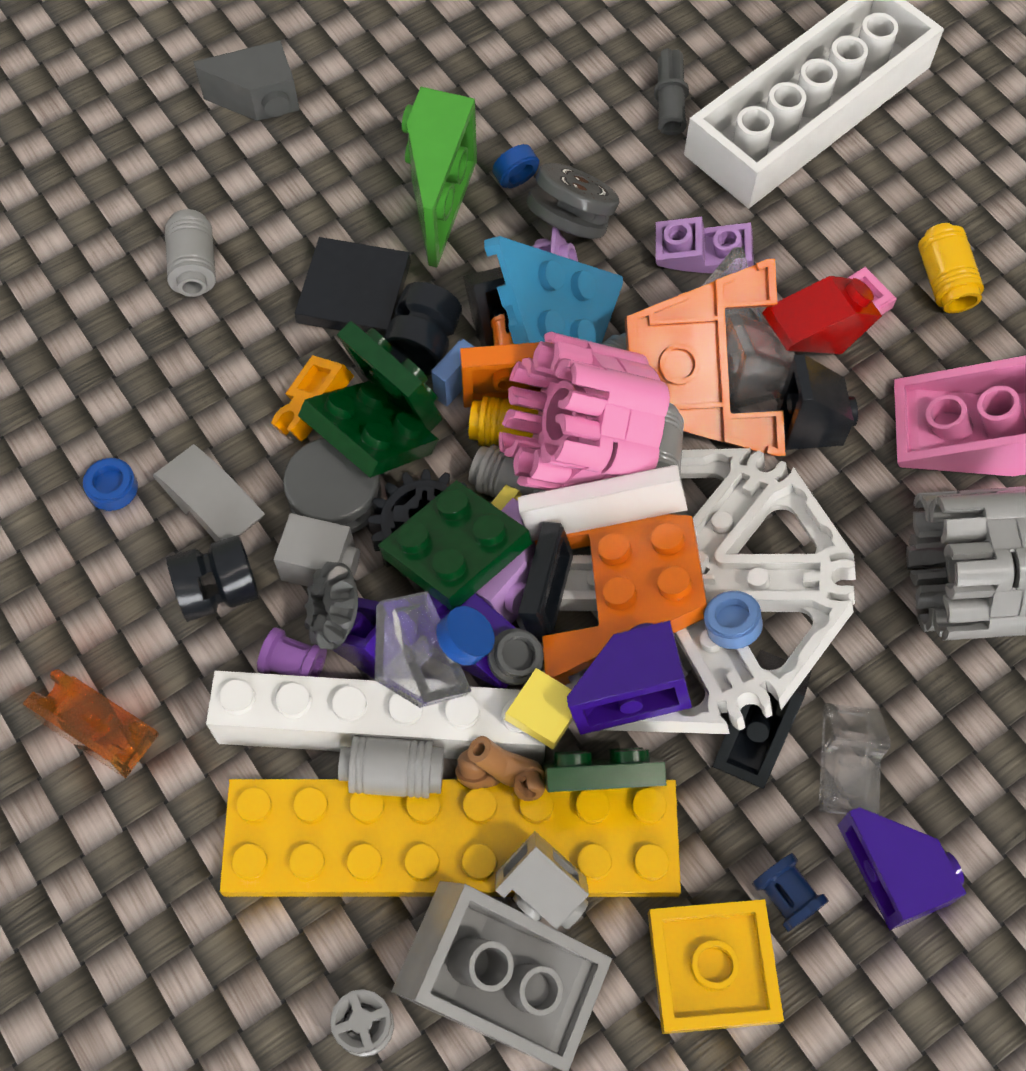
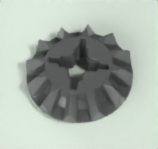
(331, 605)

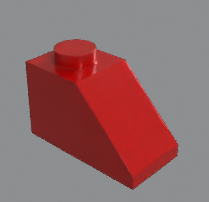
(824, 316)

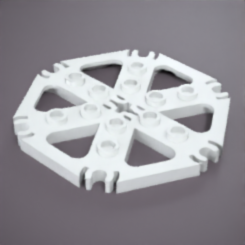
(774, 580)

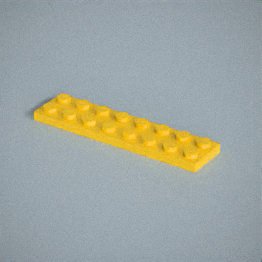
(338, 843)

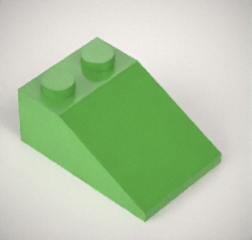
(441, 161)

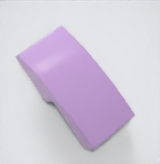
(692, 248)

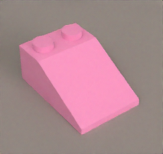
(964, 419)

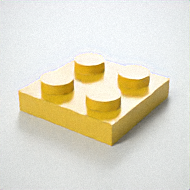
(714, 966)

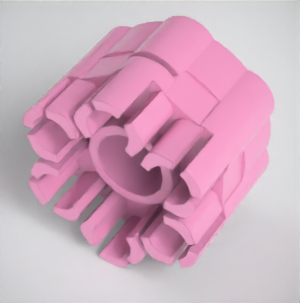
(595, 415)

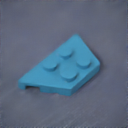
(552, 293)

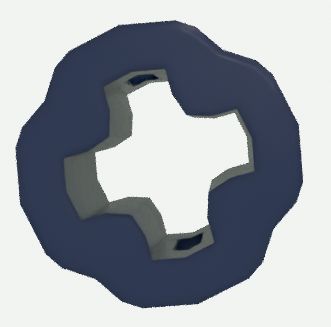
(790, 892)

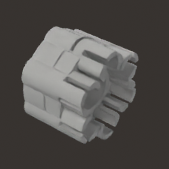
(983, 555)

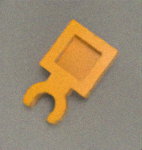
(315, 379)

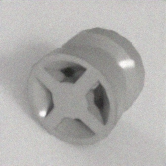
(357, 1013)

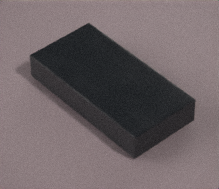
(546, 581)

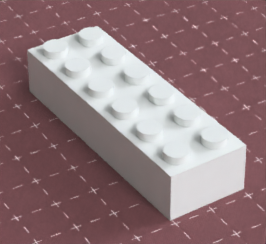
(810, 95)

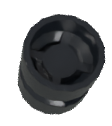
(422, 324)
(231, 571)

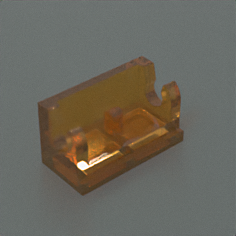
(92, 723)

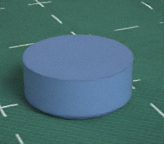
(733, 620)

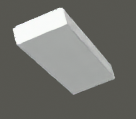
(605, 501)

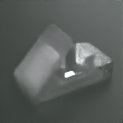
(851, 758)

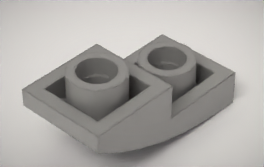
(208, 494)

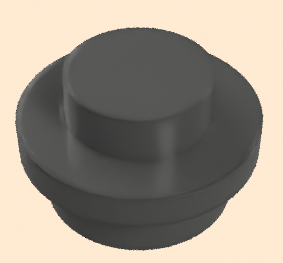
(515, 656)

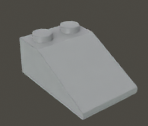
(502, 974)

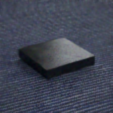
(352, 285)

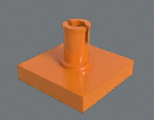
(488, 368)

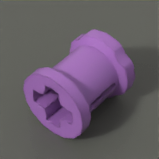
(289, 656)

